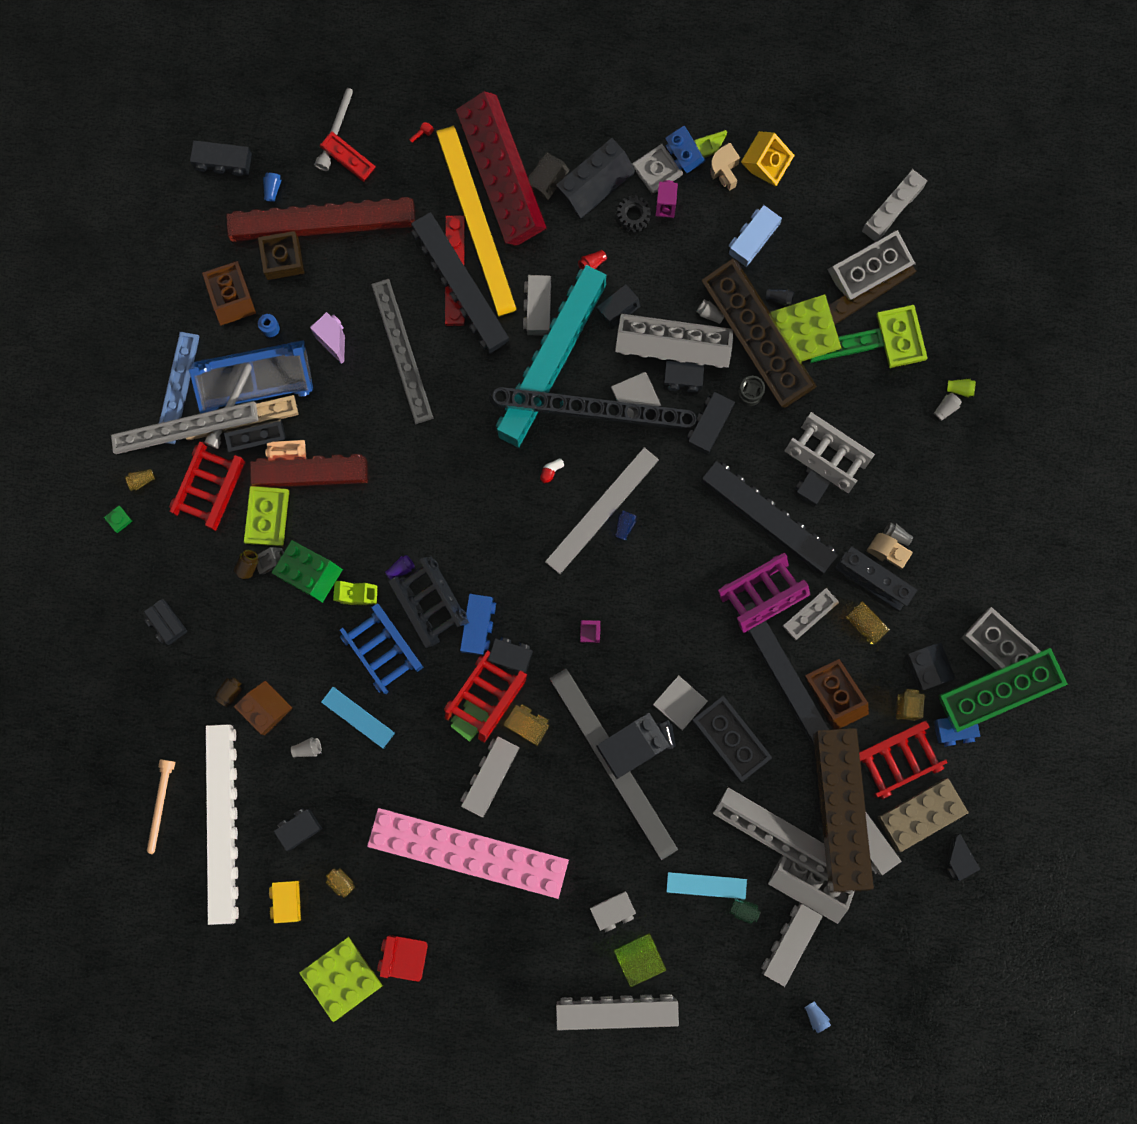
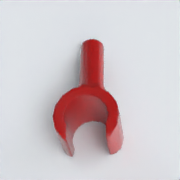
(425, 128)

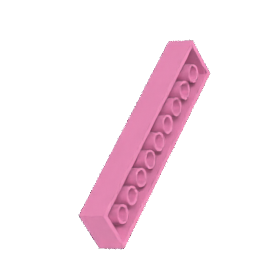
(468, 853)

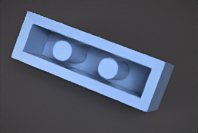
(754, 235)

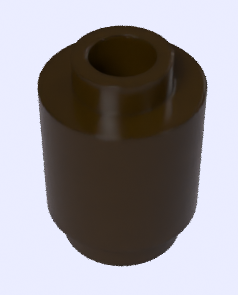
(246, 564)
(228, 691)

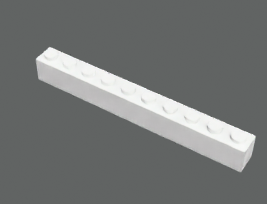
(220, 824)

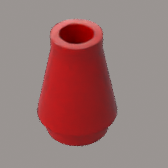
(592, 260)

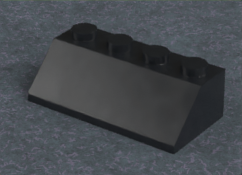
(595, 178)

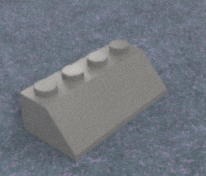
(871, 265)
(809, 889)

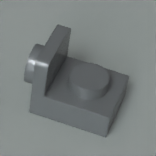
(268, 559)

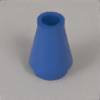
(271, 185)

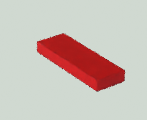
(347, 156)

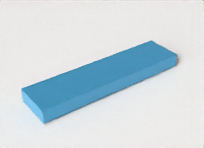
(358, 717)

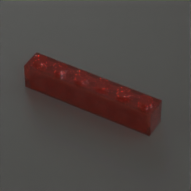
(309, 471)

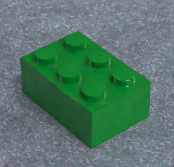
(307, 571)

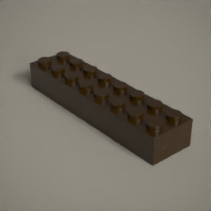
(759, 333)
(843, 811)

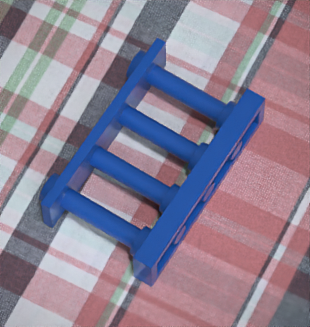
(388, 632)

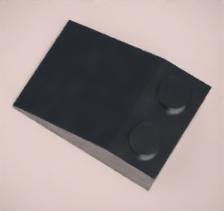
(632, 746)

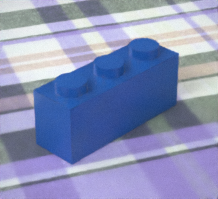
(476, 631)

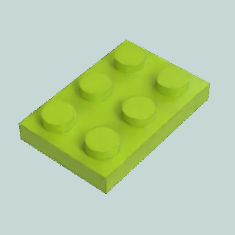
(901, 336)
(266, 516)

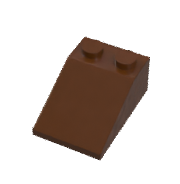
(229, 293)
(837, 694)

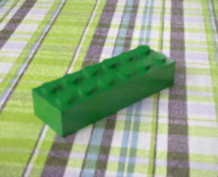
(1002, 690)

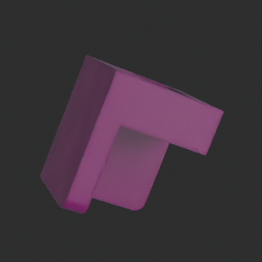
(590, 631)

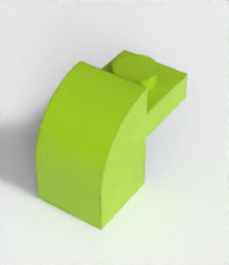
(355, 593)

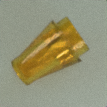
(139, 479)

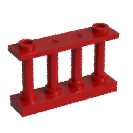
(219, 500)
(494, 712)
(902, 741)

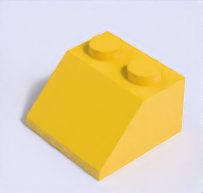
(768, 157)

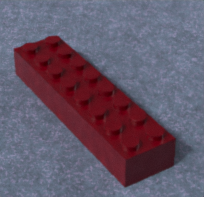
(501, 168)

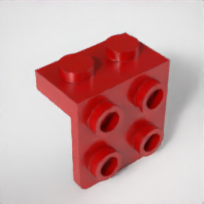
(402, 958)

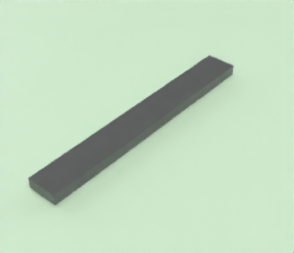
(402, 351)

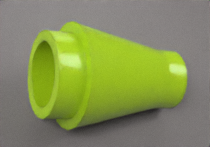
(962, 387)

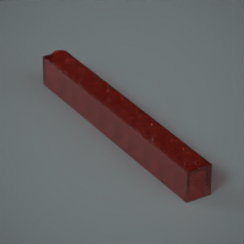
(322, 219)

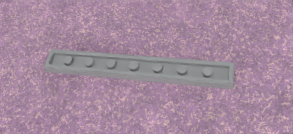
(184, 427)
(602, 511)

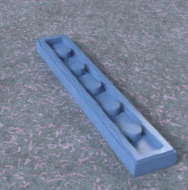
(179, 378)

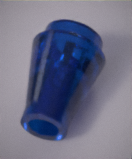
(625, 524)

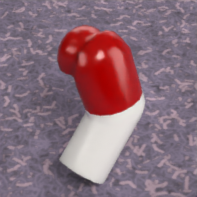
(549, 470)

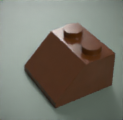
(263, 707)

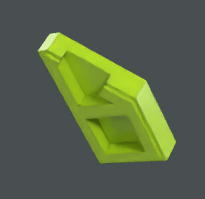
(710, 144)

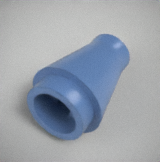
(817, 1017)

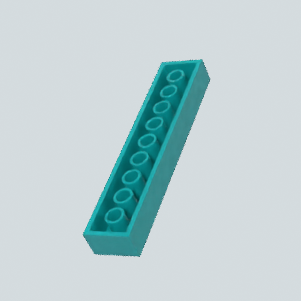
(554, 351)

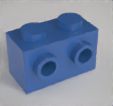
(685, 150)

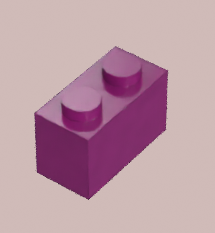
(666, 199)

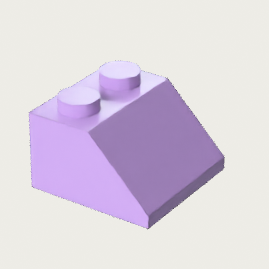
(330, 334)

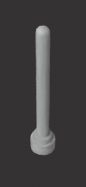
(323, 161)
(214, 438)

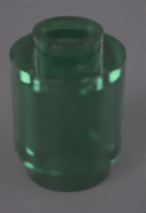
(745, 911)

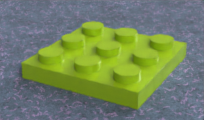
(808, 327)
(341, 979)

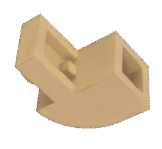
(722, 162)
(887, 548)

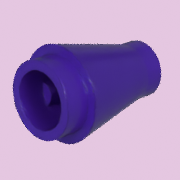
(401, 567)

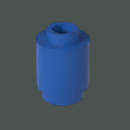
(268, 325)

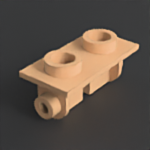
(285, 449)

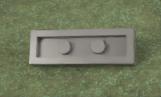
(810, 614)

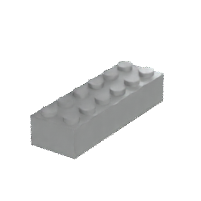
(674, 340)
(617, 1013)

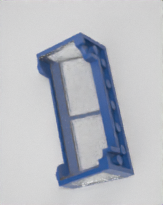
(273, 373)

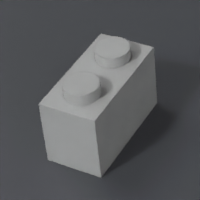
(613, 911)

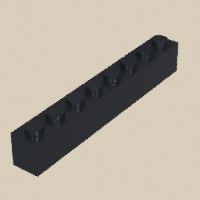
(459, 282)
(769, 518)

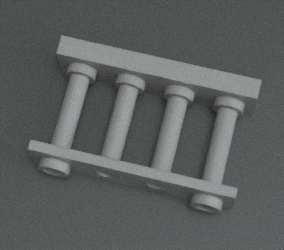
(838, 441)

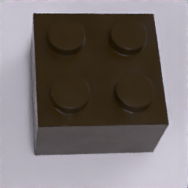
(281, 255)

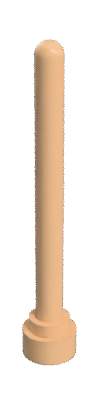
(165, 768)

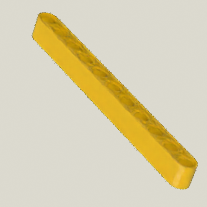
(476, 221)

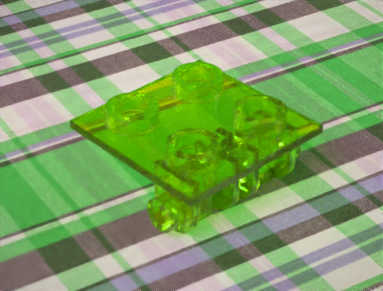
(640, 960)

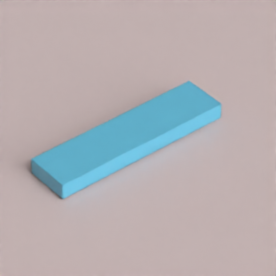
(706, 885)

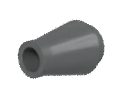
(898, 533)

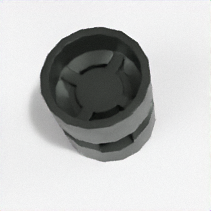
(751, 390)

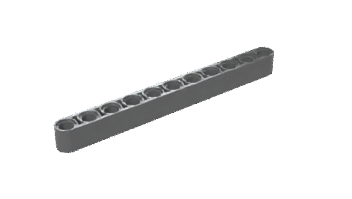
(626, 784)

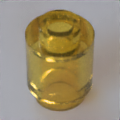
(340, 882)

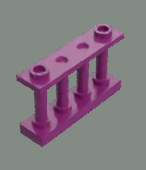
(768, 608)

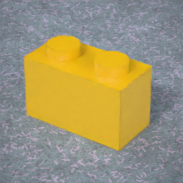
(285, 902)

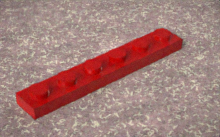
(456, 236)

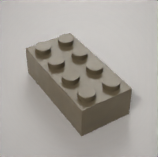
(922, 815)

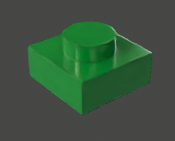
(118, 519)

